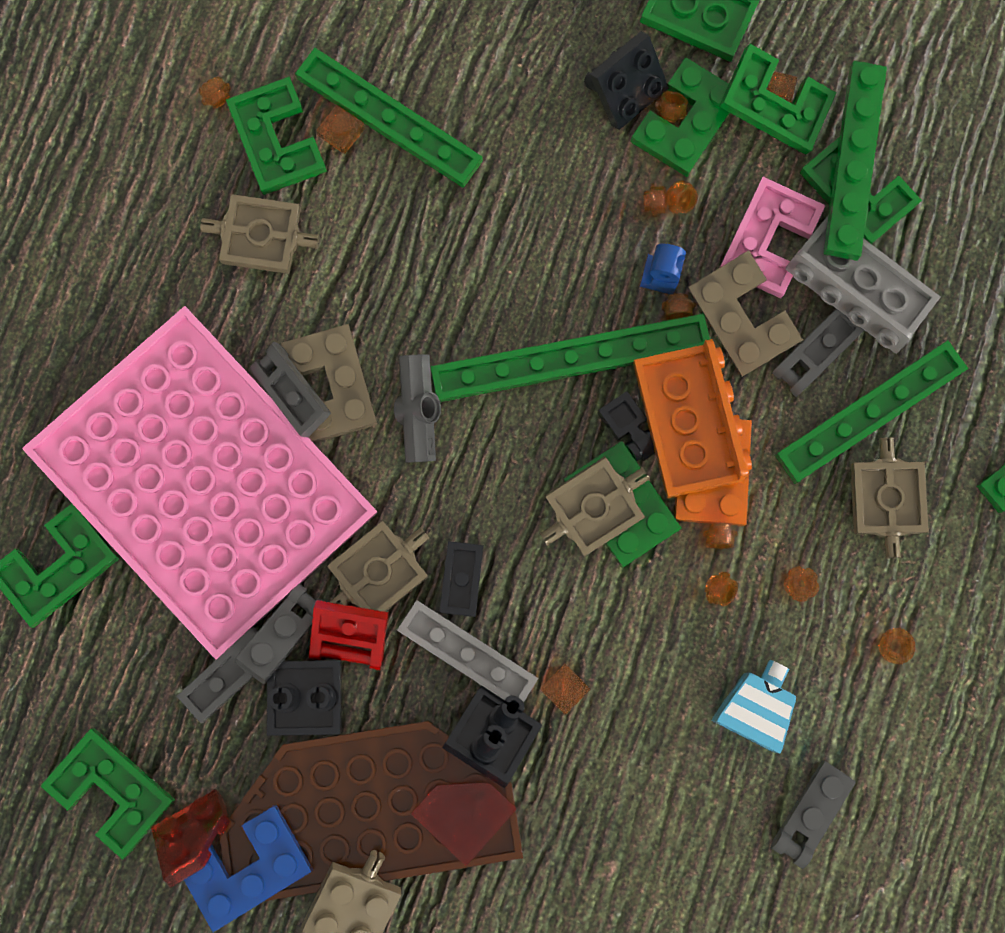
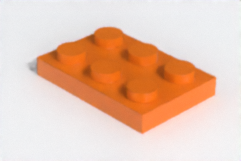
(719, 504)

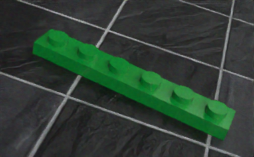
(389, 117)
(855, 161)
(871, 412)

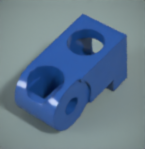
(663, 269)

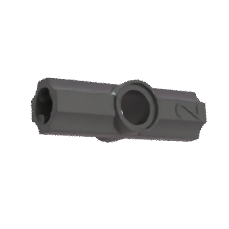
(417, 408)

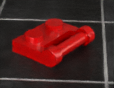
(350, 627)

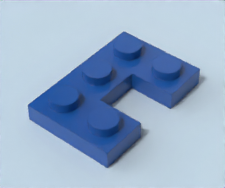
(280, 865)

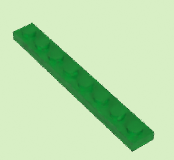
(565, 358)

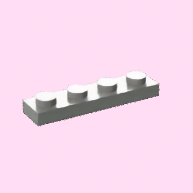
(466, 653)

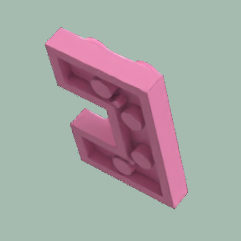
(772, 207)

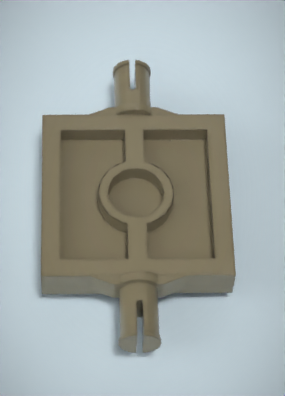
(259, 233)
(889, 498)
(594, 506)
(378, 569)
(352, 900)

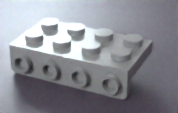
(868, 291)

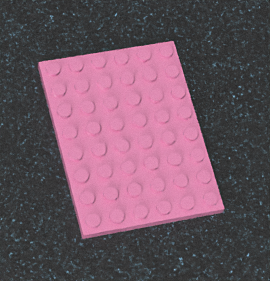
(200, 482)

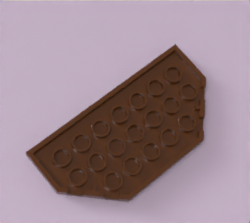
(359, 797)

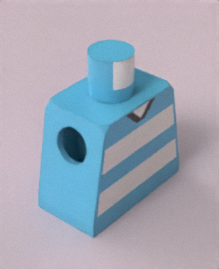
(759, 708)

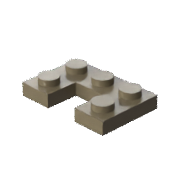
(718, 301)
(337, 354)

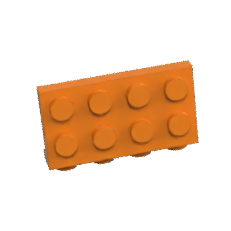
(692, 419)

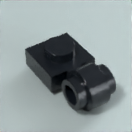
(624, 418)

